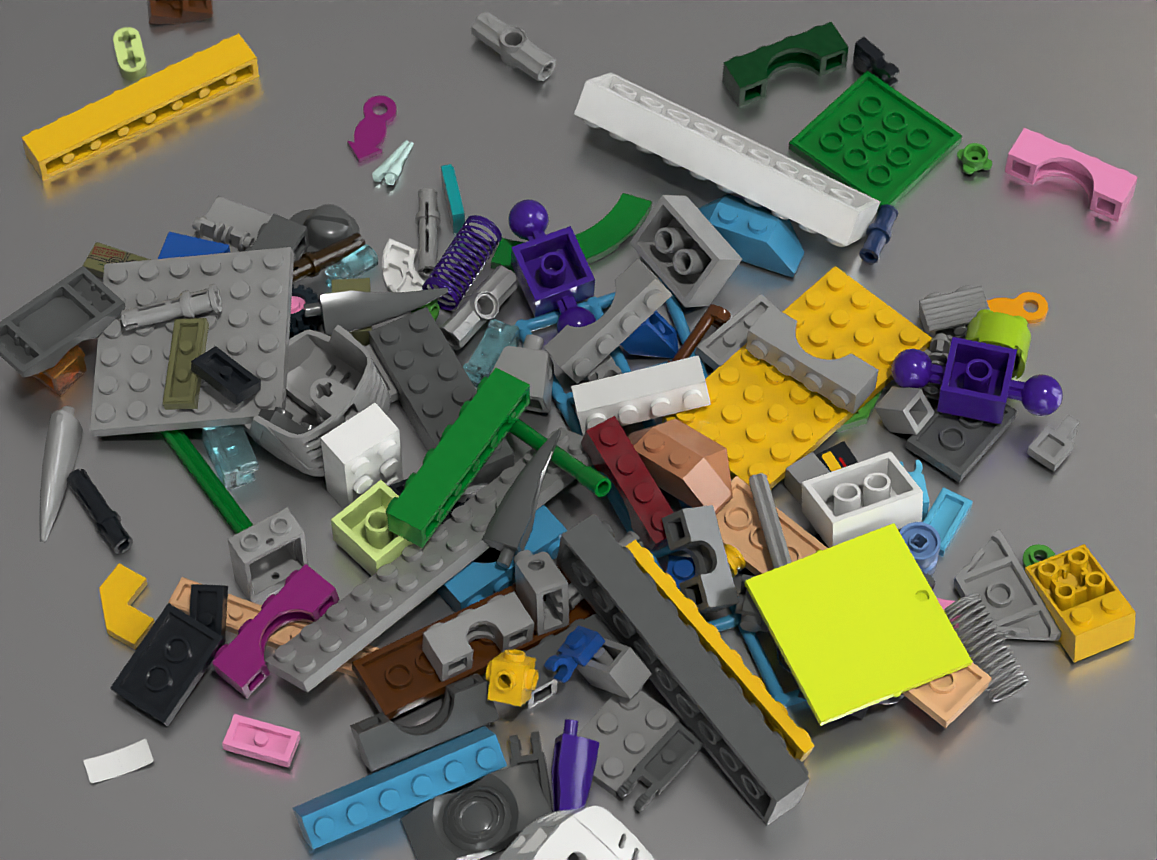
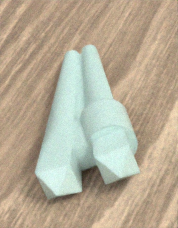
(392, 166)

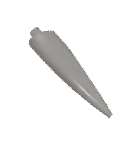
(58, 462)

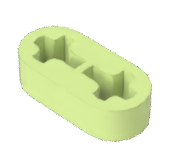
(135, 53)

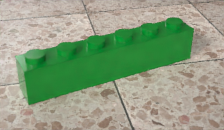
(458, 457)

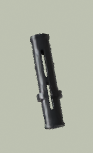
(106, 521)

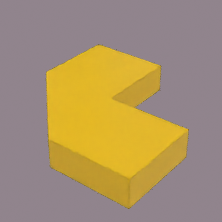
(117, 596)

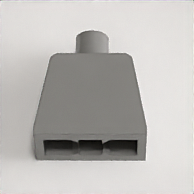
(533, 367)
(540, 576)

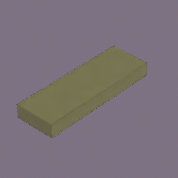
(187, 343)

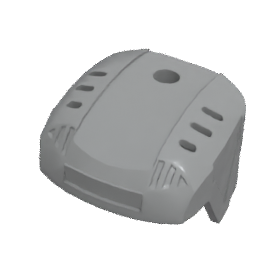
(321, 398)

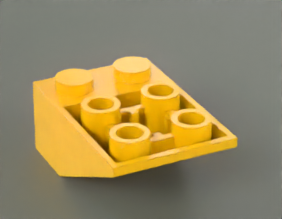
(1083, 602)

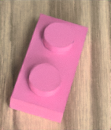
(261, 740)

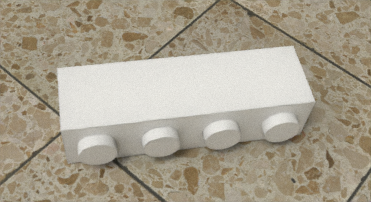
(642, 394)

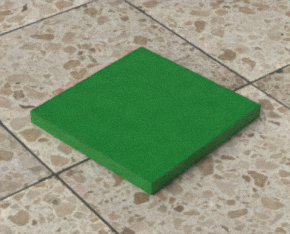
(875, 140)

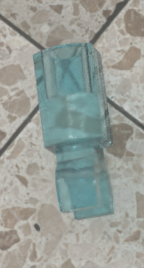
(353, 265)

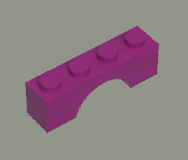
(301, 599)

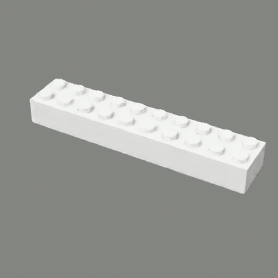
(727, 159)

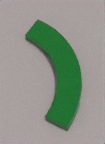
(599, 239)

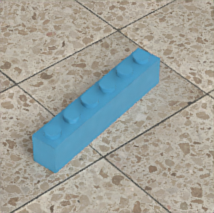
(399, 787)

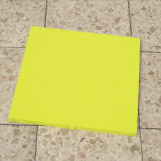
(857, 623)

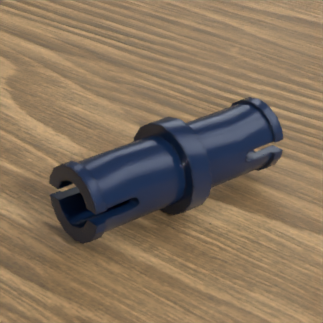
(878, 233)

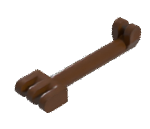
(713, 316)

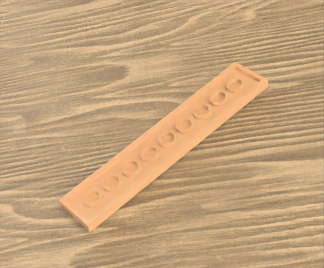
(741, 527)

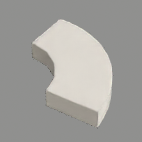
(399, 268)

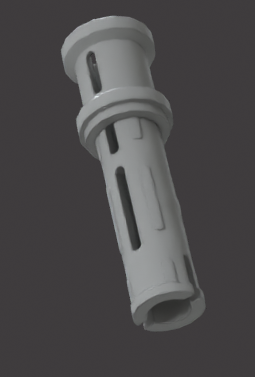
(186, 305)

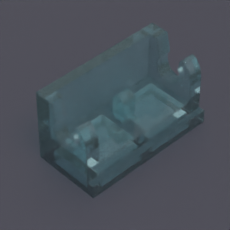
(489, 350)
(230, 455)

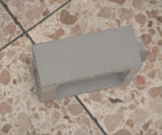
(251, 545)

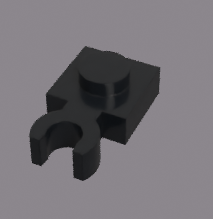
(870, 58)

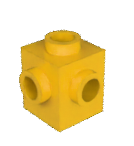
(511, 677)

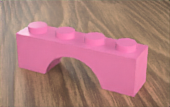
(1040, 157)

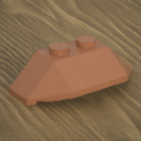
(685, 463)

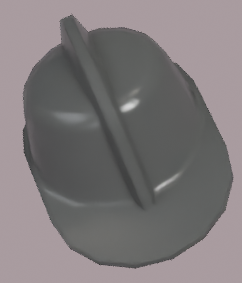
(326, 225)

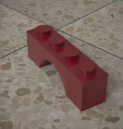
(619, 461)

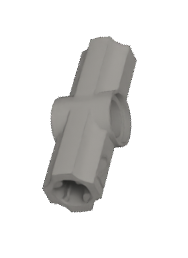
(513, 46)
(490, 296)

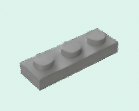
(731, 335)

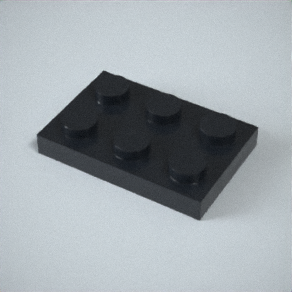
(168, 664)

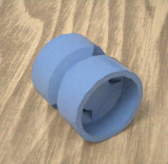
(923, 544)

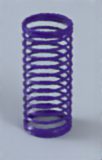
(476, 238)

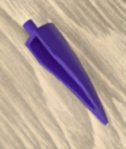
(572, 768)

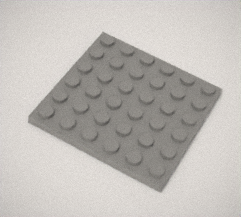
(250, 330)

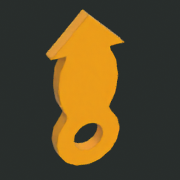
(1015, 306)

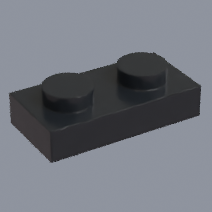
(225, 375)
(209, 606)

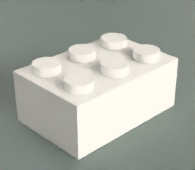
(361, 455)
(861, 499)

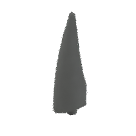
(364, 309)
(515, 515)

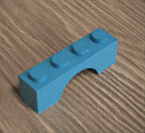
(485, 579)

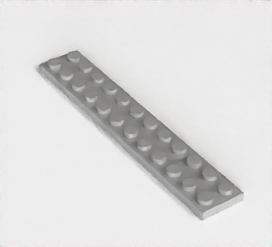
(408, 579)

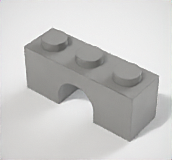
(500, 620)

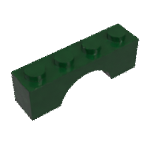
(816, 50)

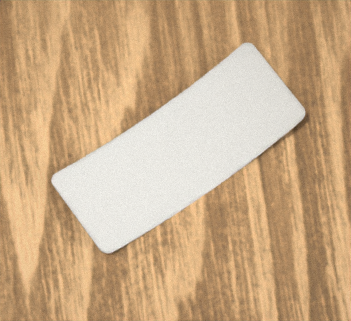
(118, 762)

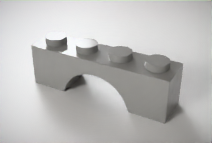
(635, 300)
(841, 380)

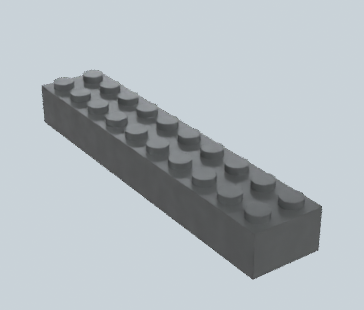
(683, 669)

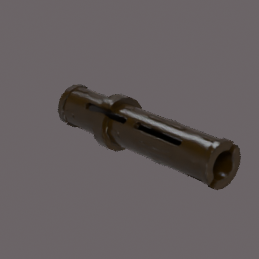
(312, 263)

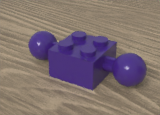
(550, 266)
(977, 381)

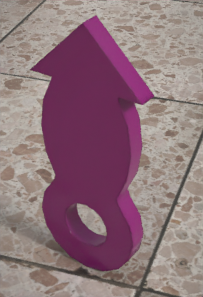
(372, 128)

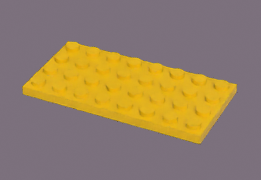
(774, 418)

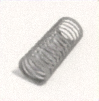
(1009, 685)

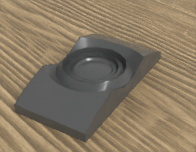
(57, 321)
(478, 817)

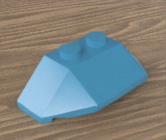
(756, 234)

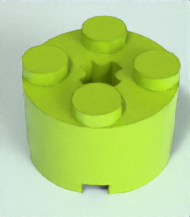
(1002, 331)

